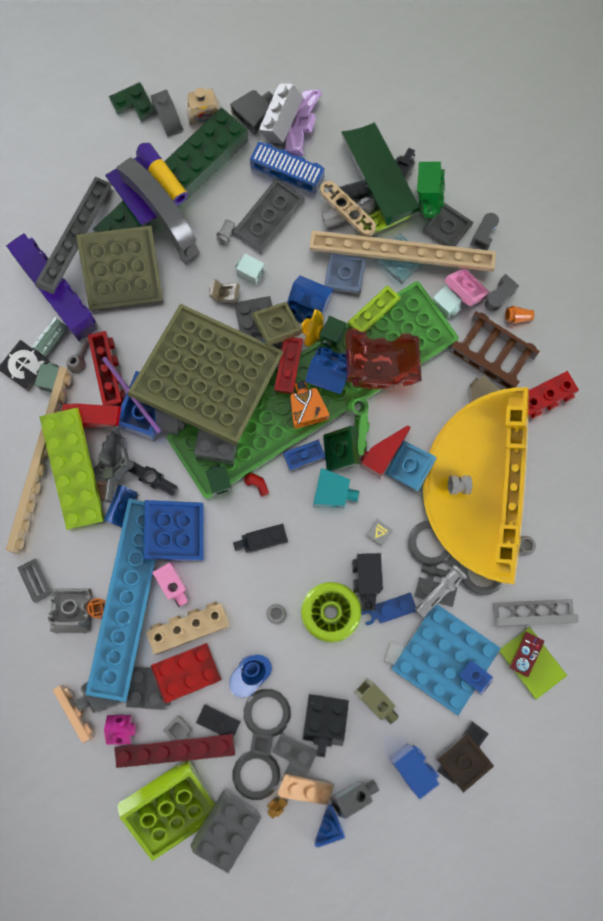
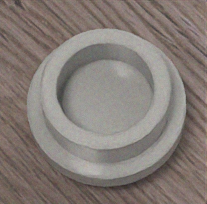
(527, 545)
(276, 613)

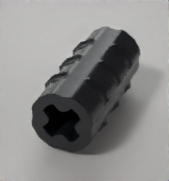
(354, 191)

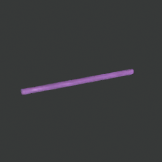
(125, 386)

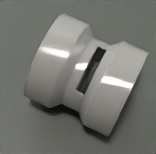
(460, 484)

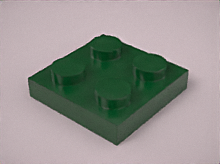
(341, 449)

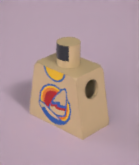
(201, 105)

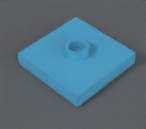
(410, 465)

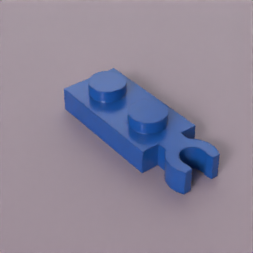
(392, 609)

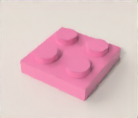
(466, 287)

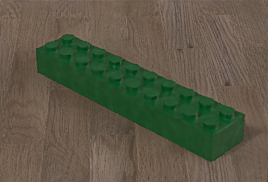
(191, 164)

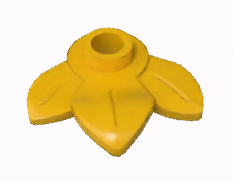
(312, 328)

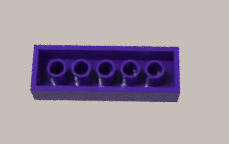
(64, 300)

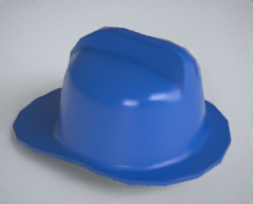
(250, 675)

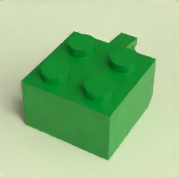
(430, 188)

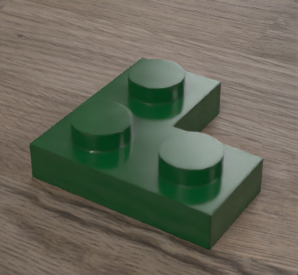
(133, 97)

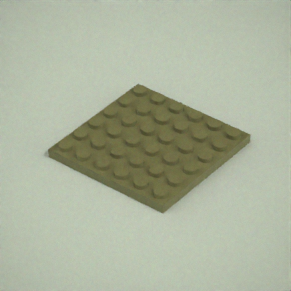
(206, 374)

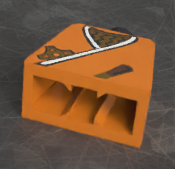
(307, 406)

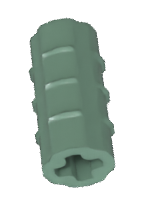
(50, 337)

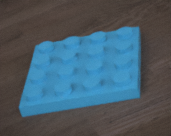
(438, 656)

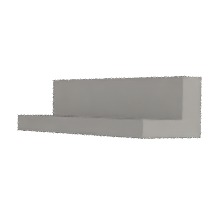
(538, 619)

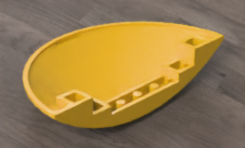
(491, 446)

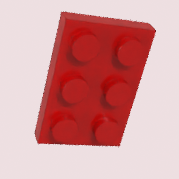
(185, 673)

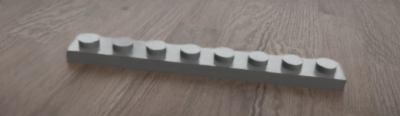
(67, 245)

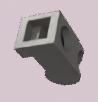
(487, 226)
(497, 298)

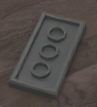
(268, 216)

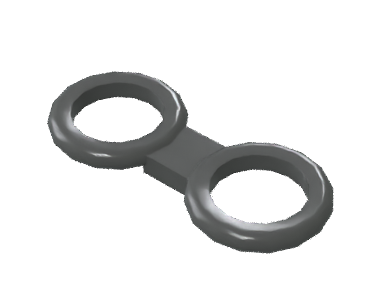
(448, 559)
(261, 744)

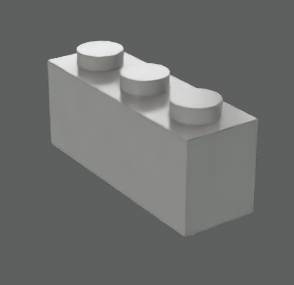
(281, 113)

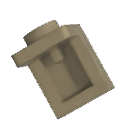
(224, 292)

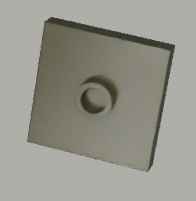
(276, 323)

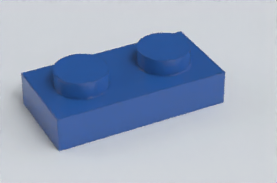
(304, 455)
(117, 509)

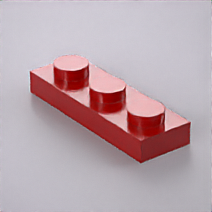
(288, 365)

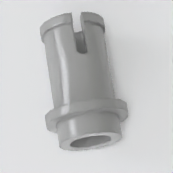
(225, 232)

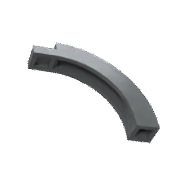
(162, 205)

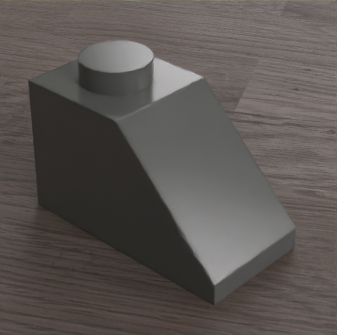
(166, 112)

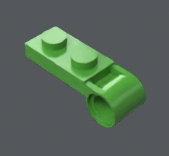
(361, 421)

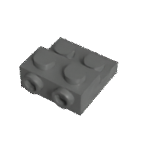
(244, 314)
(144, 690)

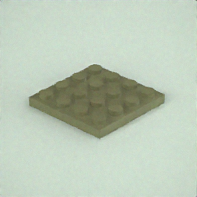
(120, 267)

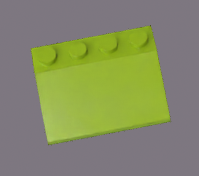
(167, 809)

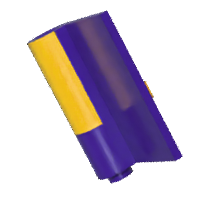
(154, 164)

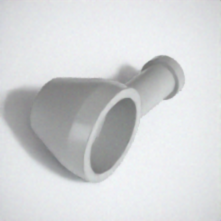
(80, 365)

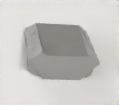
(69, 610)

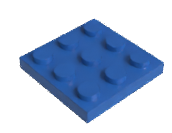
(173, 530)

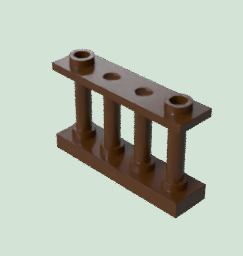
(493, 369)

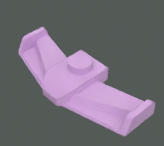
(302, 122)

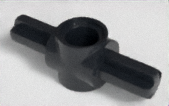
(159, 482)

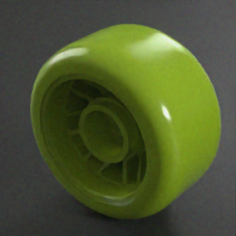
(347, 612)

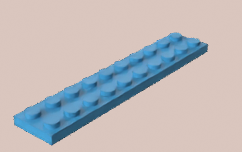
(123, 611)

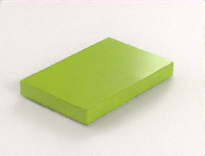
(545, 672)

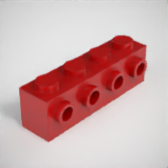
(109, 387)
(550, 394)

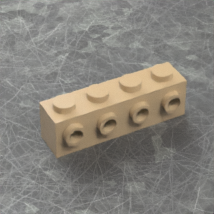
(187, 629)

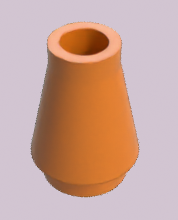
(517, 315)

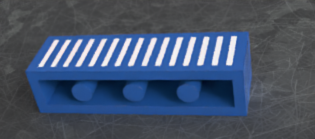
(287, 167)

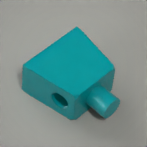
(333, 491)

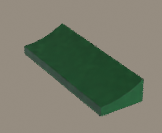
(380, 173)

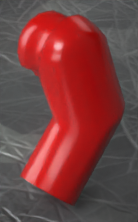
(258, 481)

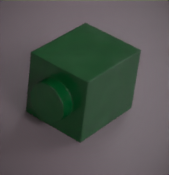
(332, 332)
(218, 480)

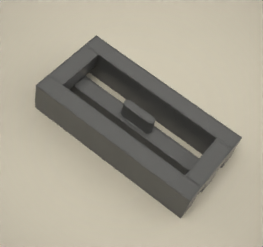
(42, 595)

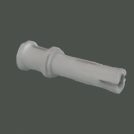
(447, 584)

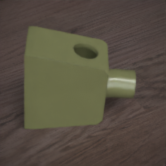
(372, 696)

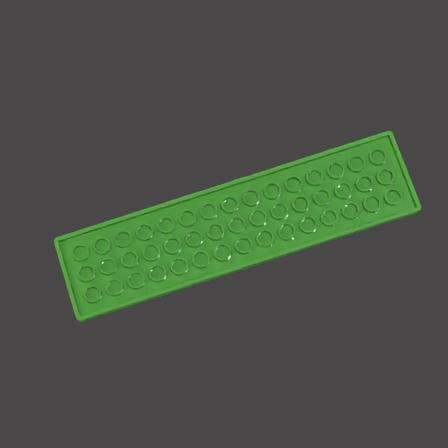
(271, 424)

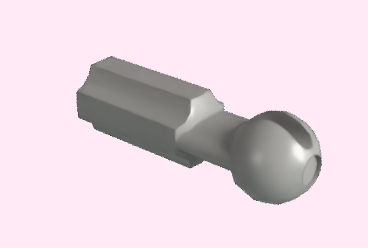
(333, 218)

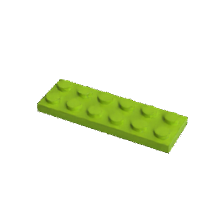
(72, 468)

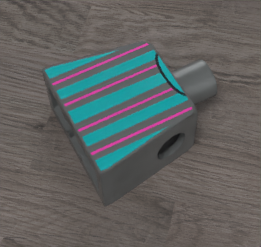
(346, 802)

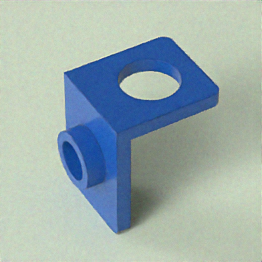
(476, 677)

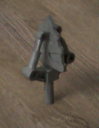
(116, 459)

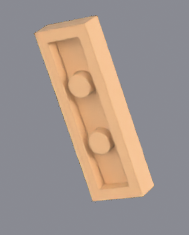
(65, 697)
(305, 789)

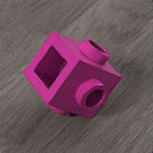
(119, 729)

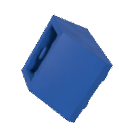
(306, 297)
(328, 370)

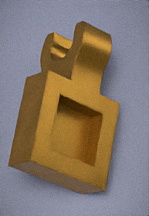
(276, 807)

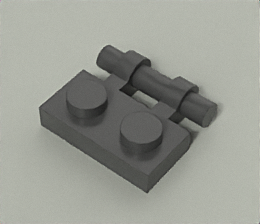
(426, 586)

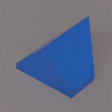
(330, 828)

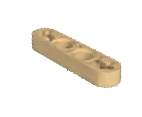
(349, 207)

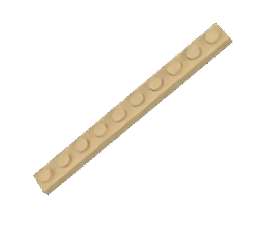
(403, 251)
(37, 467)

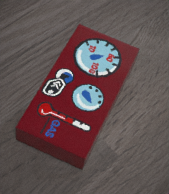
(526, 654)

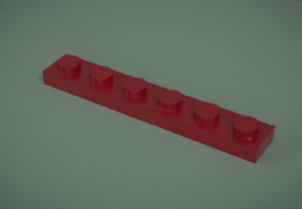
(174, 750)

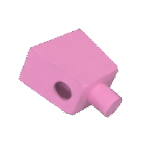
(169, 574)

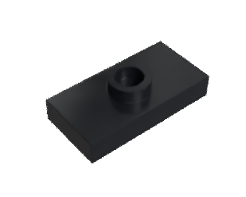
(217, 721)

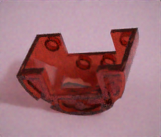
(382, 362)

